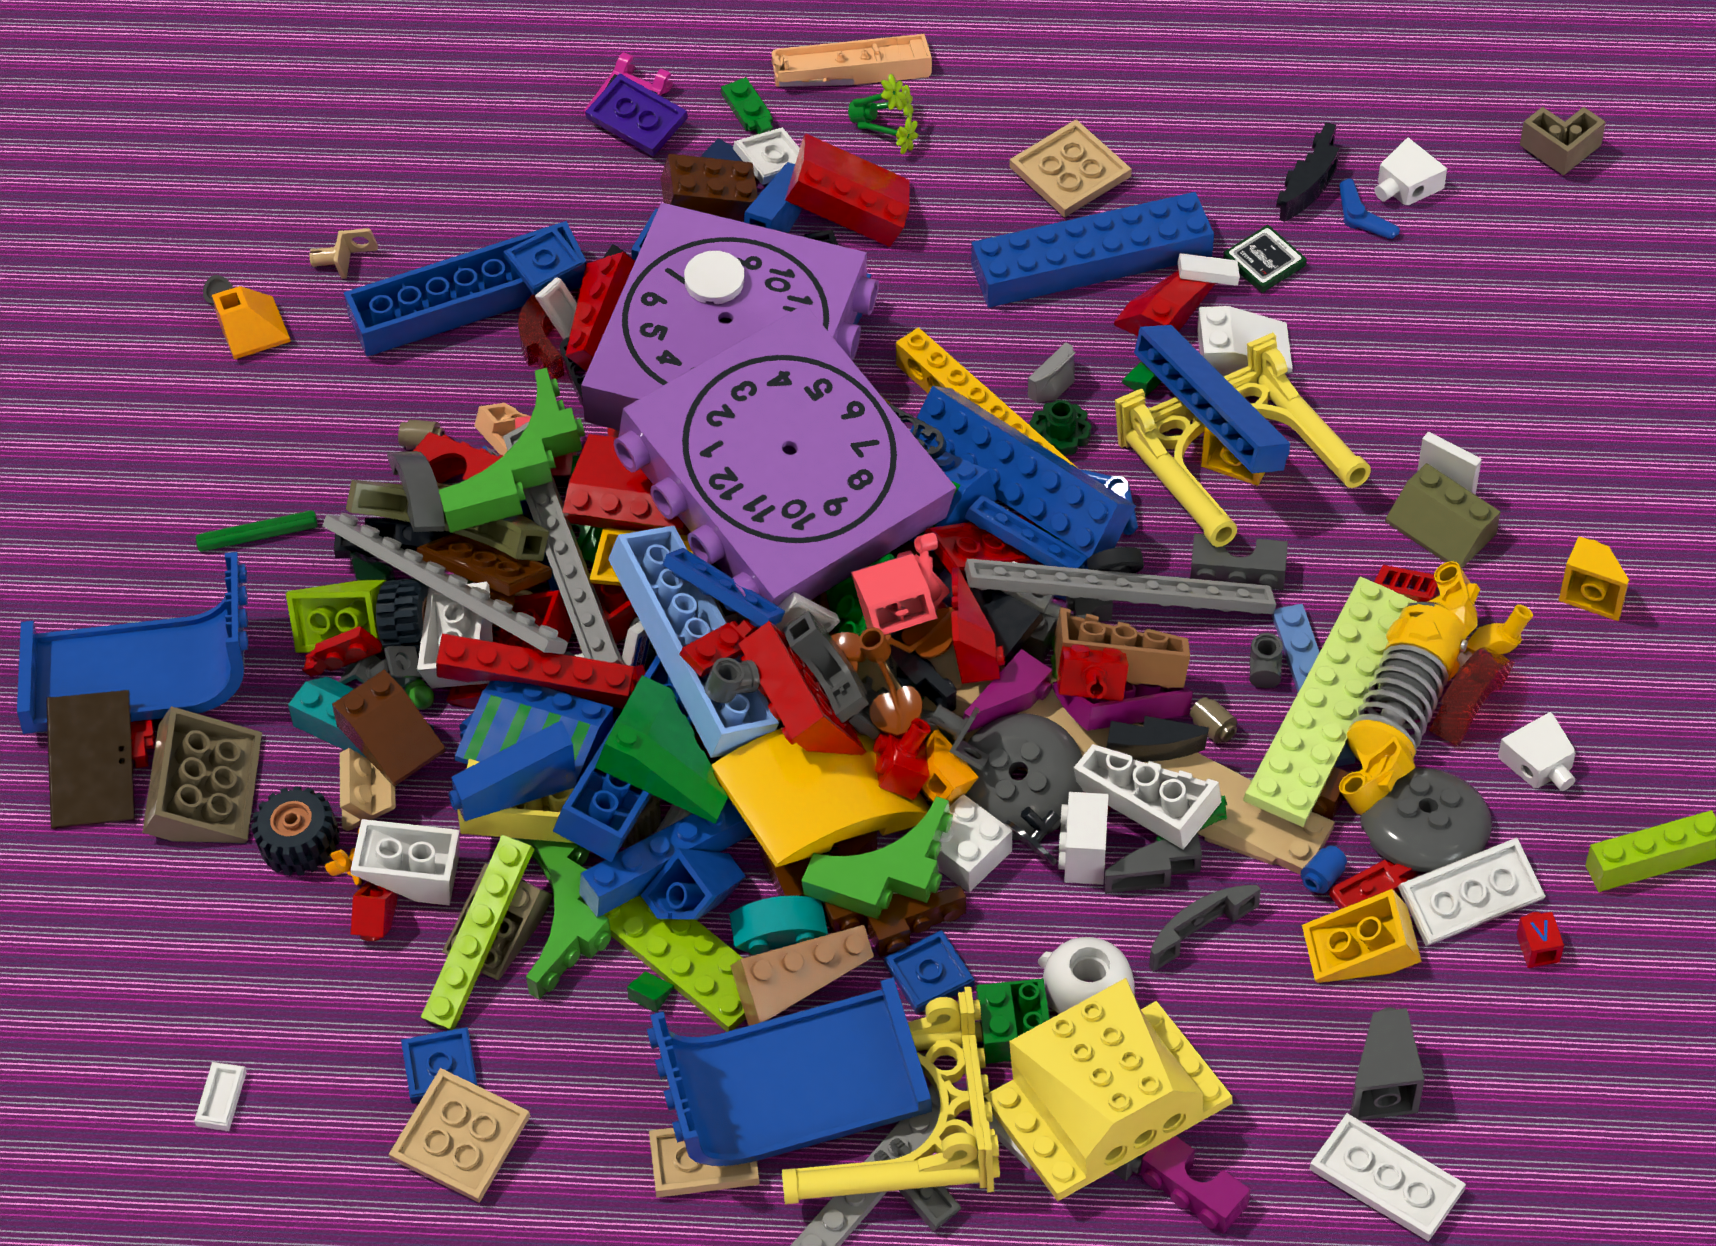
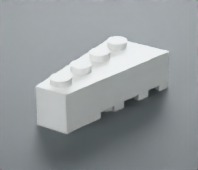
(1154, 797)

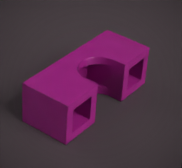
(1214, 1202)

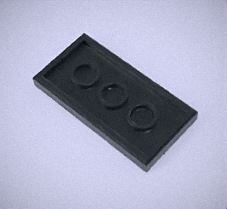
(1008, 617)

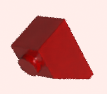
(372, 912)

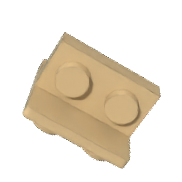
(362, 790)

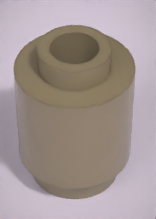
(414, 431)
(1213, 715)

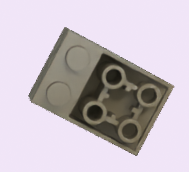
(516, 928)

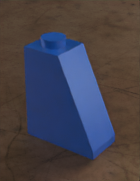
(692, 884)

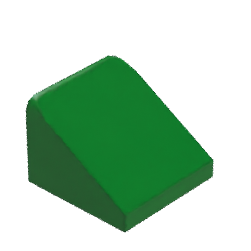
(1142, 378)
(649, 991)

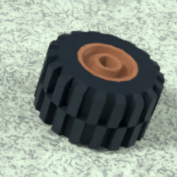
(401, 612)
(295, 830)

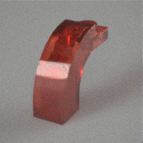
(533, 332)
(1471, 686)

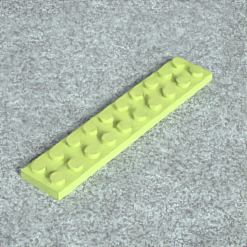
(1326, 705)

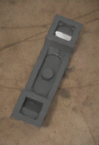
(420, 488)
(1232, 901)

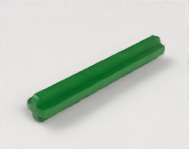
(256, 530)

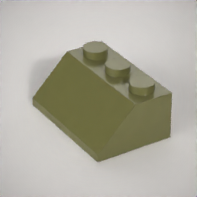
(1443, 516)

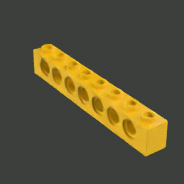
(932, 366)

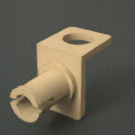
(340, 253)

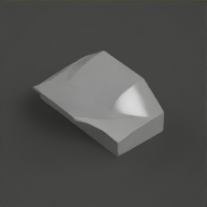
(1053, 375)

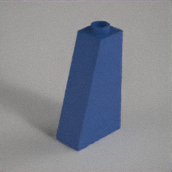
(770, 207)
(517, 774)

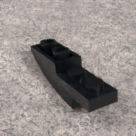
(1310, 176)
(392, 528)
(918, 672)

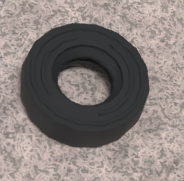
(1117, 560)

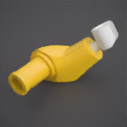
(1498, 636)

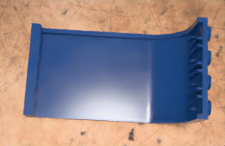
(162, 662)
(792, 1079)

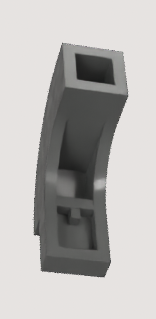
(828, 665)

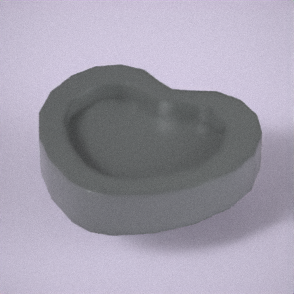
(215, 285)

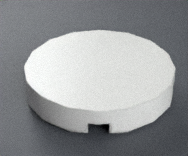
(714, 277)

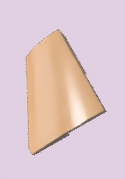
(495, 422)

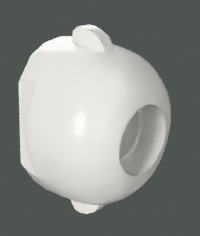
(1079, 961)

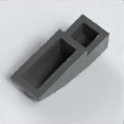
(1153, 866)

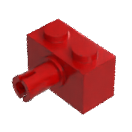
(1092, 672)
(903, 760)

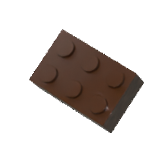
(709, 185)

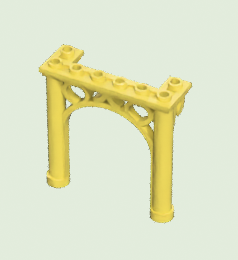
(1262, 378)
(960, 1157)

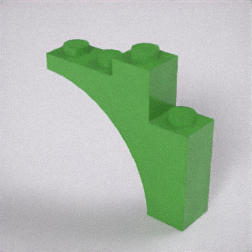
(869, 879)

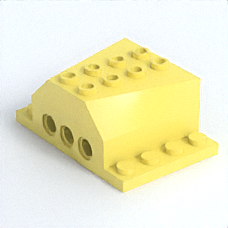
(1102, 1088)

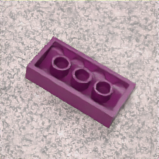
(1137, 703)

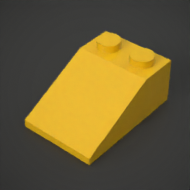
(1362, 940)

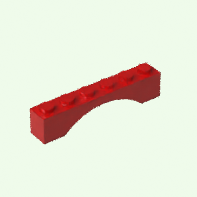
(483, 660)

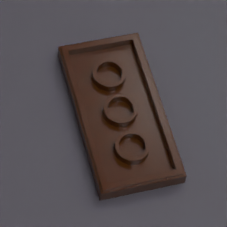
(484, 564)

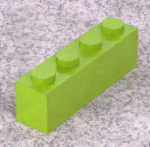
(1652, 851)

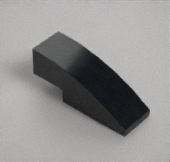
(1157, 739)

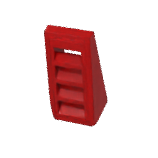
(1409, 577)

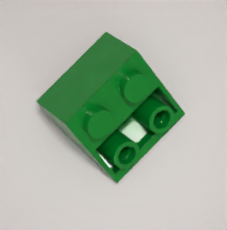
(1008, 1012)

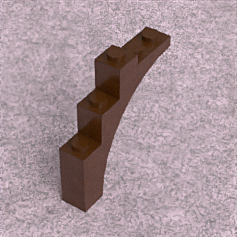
(894, 925)

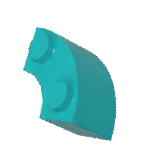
(777, 923)

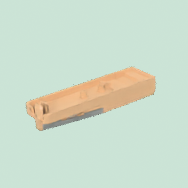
(853, 62)

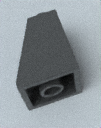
(1389, 1069)

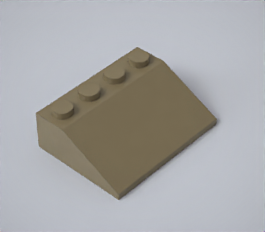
(201, 779)

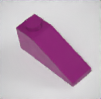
(1018, 689)

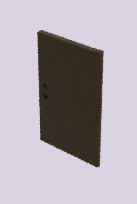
(87, 771)

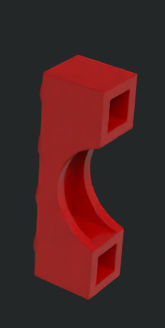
(454, 458)

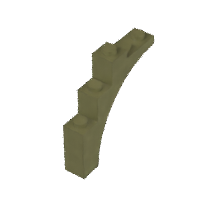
(512, 535)

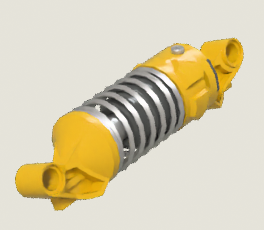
(1410, 680)

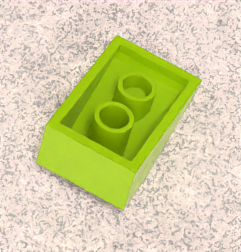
(332, 610)

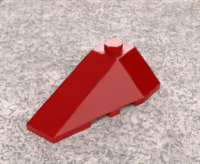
(1164, 304)
(972, 636)

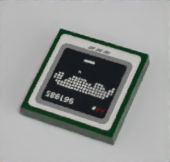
(1265, 258)

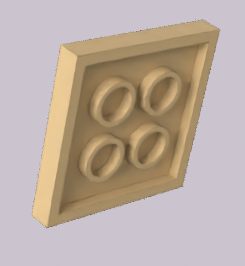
(1070, 168)
(459, 1135)

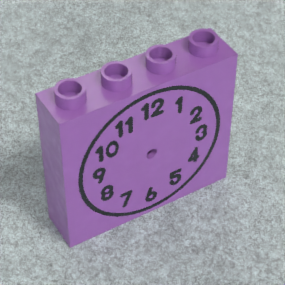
(666, 332)
(783, 462)

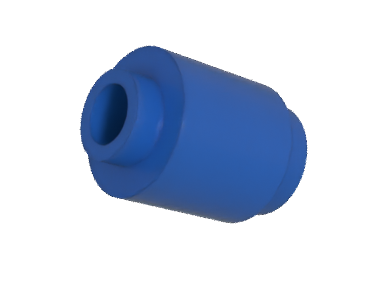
(1324, 869)

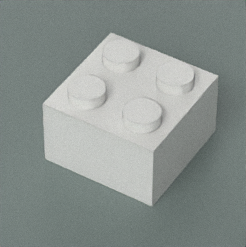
(1083, 838)
(972, 844)

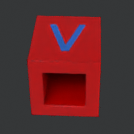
(1540, 939)

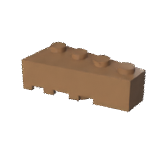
(1151, 655)
(791, 973)

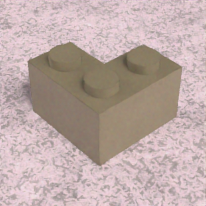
(1560, 142)

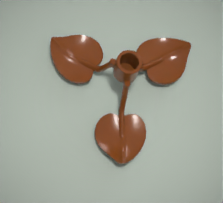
(896, 710)

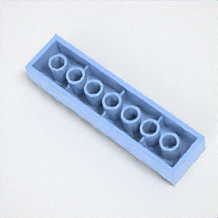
(674, 617)

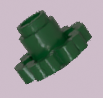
(1062, 426)

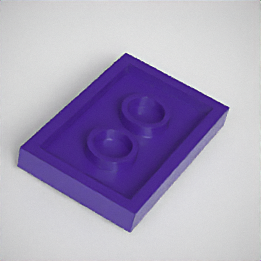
(636, 114)

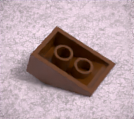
(387, 728)

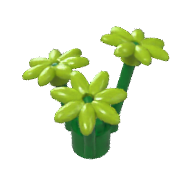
(864, 111)

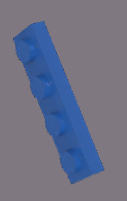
(1023, 535)
(722, 587)

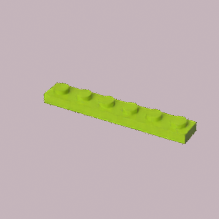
(477, 933)

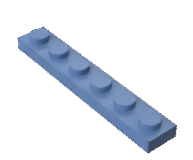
(1301, 652)

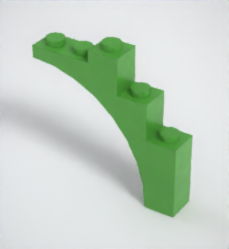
(500, 487)
(574, 924)

